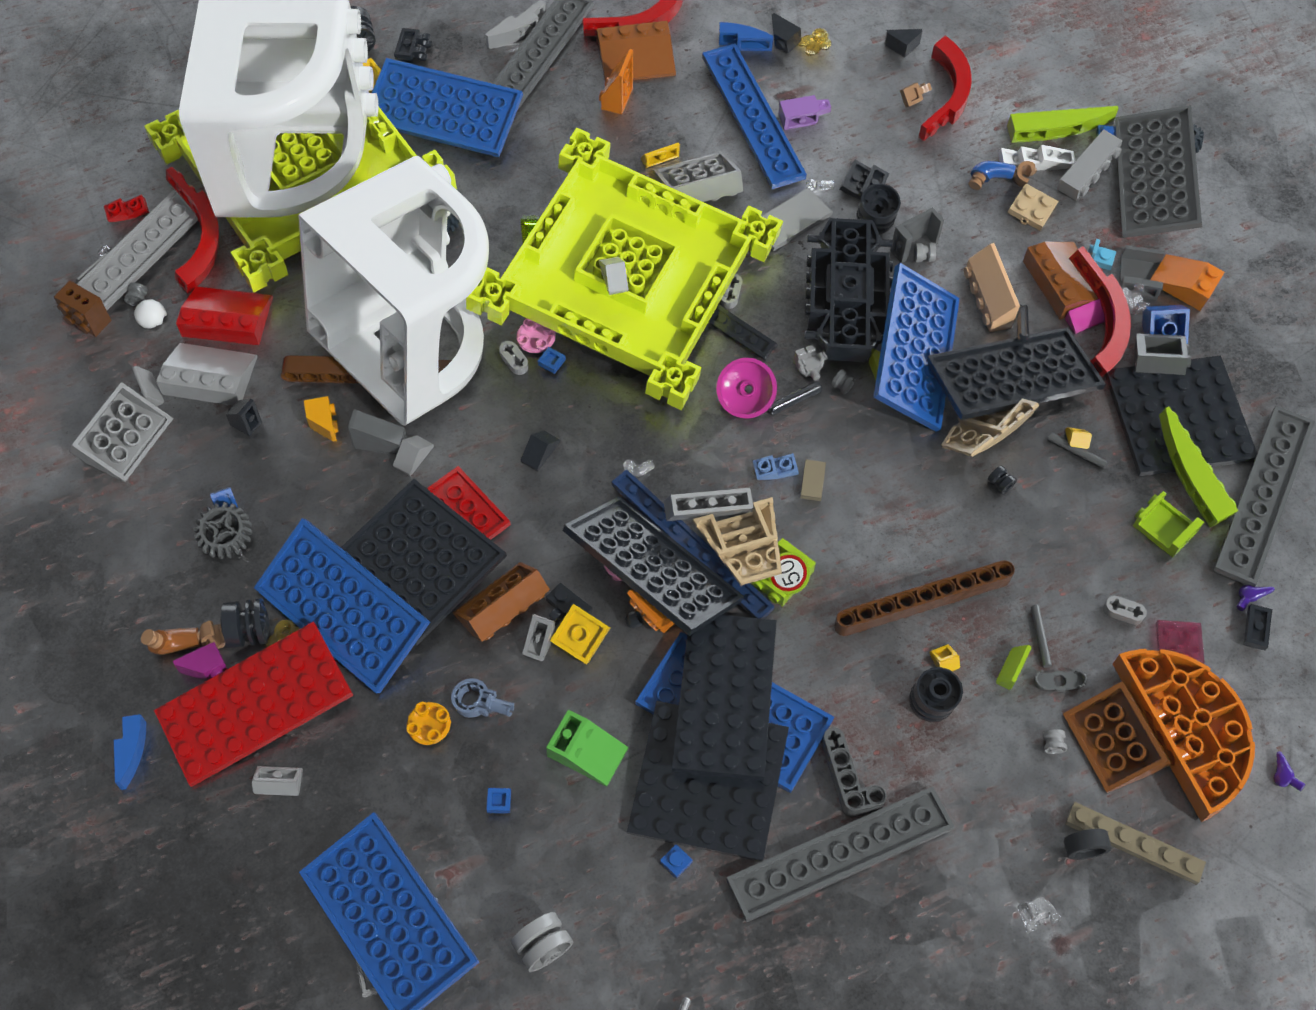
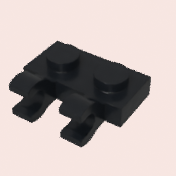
(407, 45)

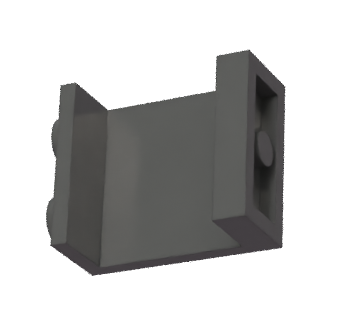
(926, 223)
(1138, 267)

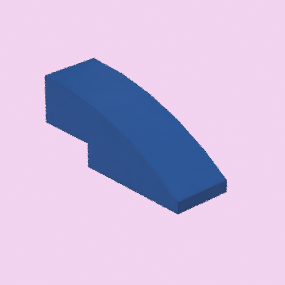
(745, 37)
(129, 749)

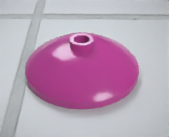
(736, 378)

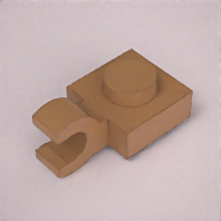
(913, 93)

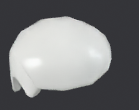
(149, 313)

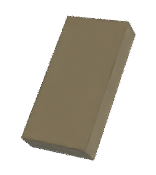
(813, 480)

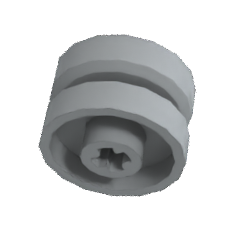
(541, 941)

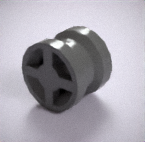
(135, 294)
(843, 382)

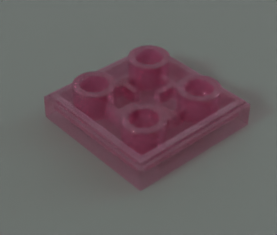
(1181, 638)

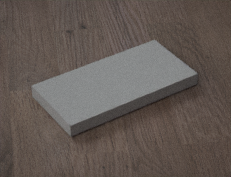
(798, 216)

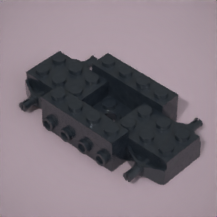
(846, 318)

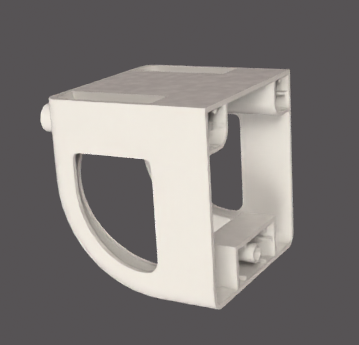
(269, 73)
(382, 265)

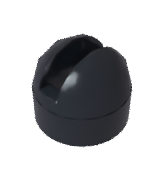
(634, 619)

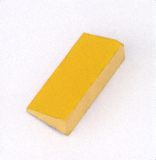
(661, 155)

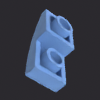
(775, 468)

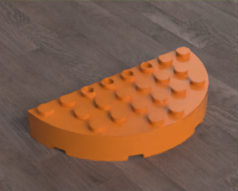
(1196, 723)

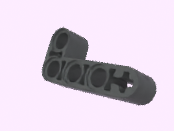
(848, 772)

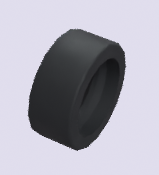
(1087, 844)

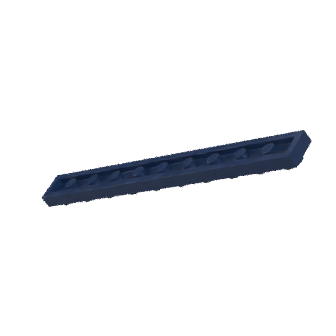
(654, 510)

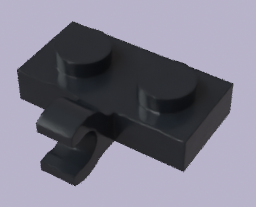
(562, 600)

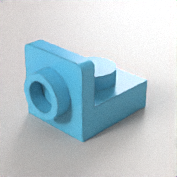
(1102, 256)

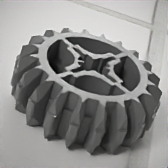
(218, 546)

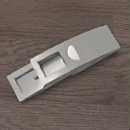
(513, 30)

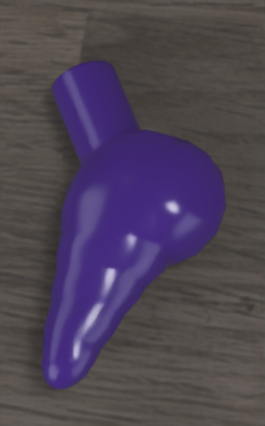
(1252, 594)
(1285, 775)

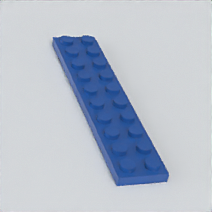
(754, 116)

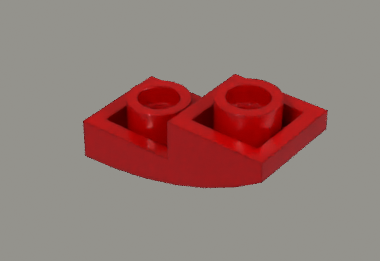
(121, 211)

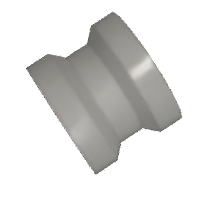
(1054, 741)

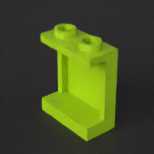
(1166, 525)
(773, 593)

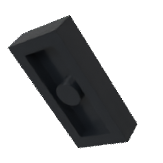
(1258, 627)

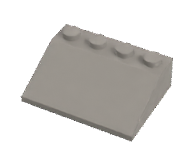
(703, 177)
(206, 374)
(121, 433)

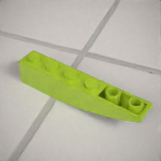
(1057, 123)
(1195, 473)

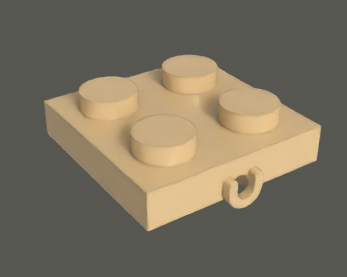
(1033, 207)

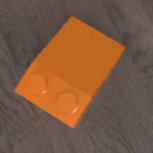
(618, 85)
(1188, 279)

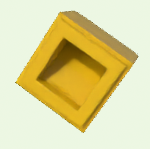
(1078, 437)
(945, 657)

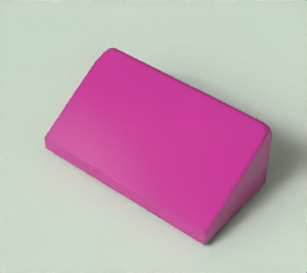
(1085, 316)

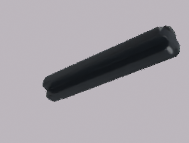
(1023, 323)
(795, 397)

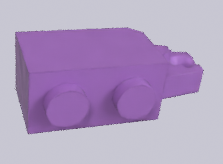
(802, 111)

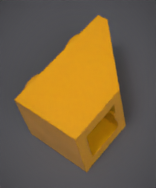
(320, 417)

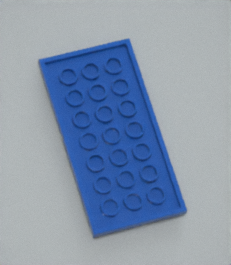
(446, 106)
(917, 325)
(355, 612)
(805, 721)
(388, 917)

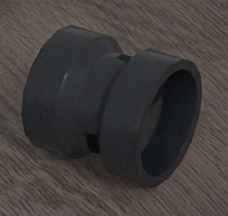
(1002, 479)

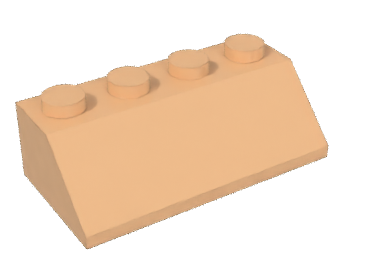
(992, 289)

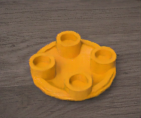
(428, 723)

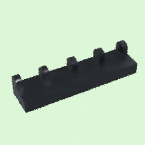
(742, 332)

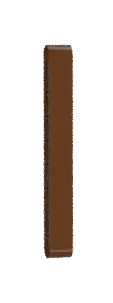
(322, 369)
(917, 604)

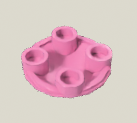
(534, 337)

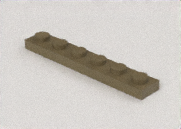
(1138, 843)

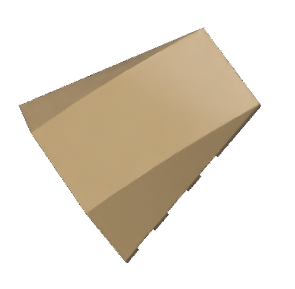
(982, 432)
(745, 542)

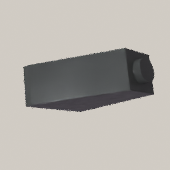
(375, 434)

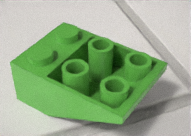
(586, 748)

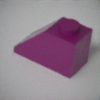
(202, 663)

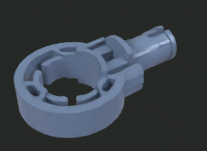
(484, 705)

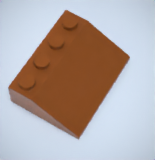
(650, 47)
(1058, 276)
(1116, 738)

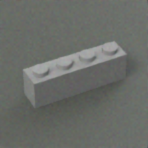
(1090, 165)
(706, 503)

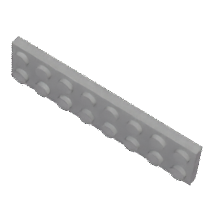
(139, 249)

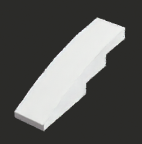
(1044, 157)

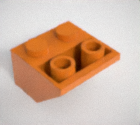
(652, 615)

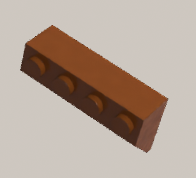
(502, 601)

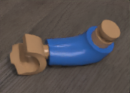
(992, 169)

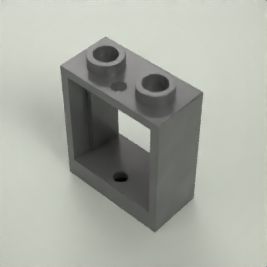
(1161, 363)

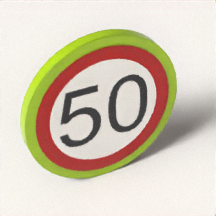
(794, 573)

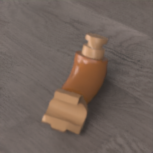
(181, 639)

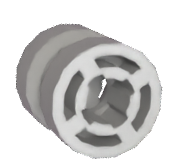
(924, 252)

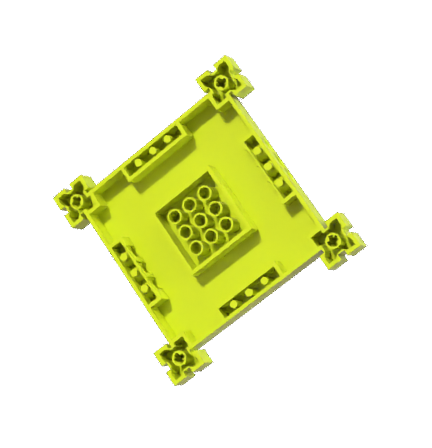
(295, 162)
(674, 257)

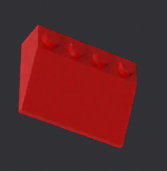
(224, 315)

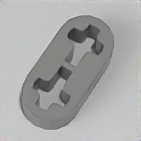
(735, 292)
(516, 355)
(1125, 610)

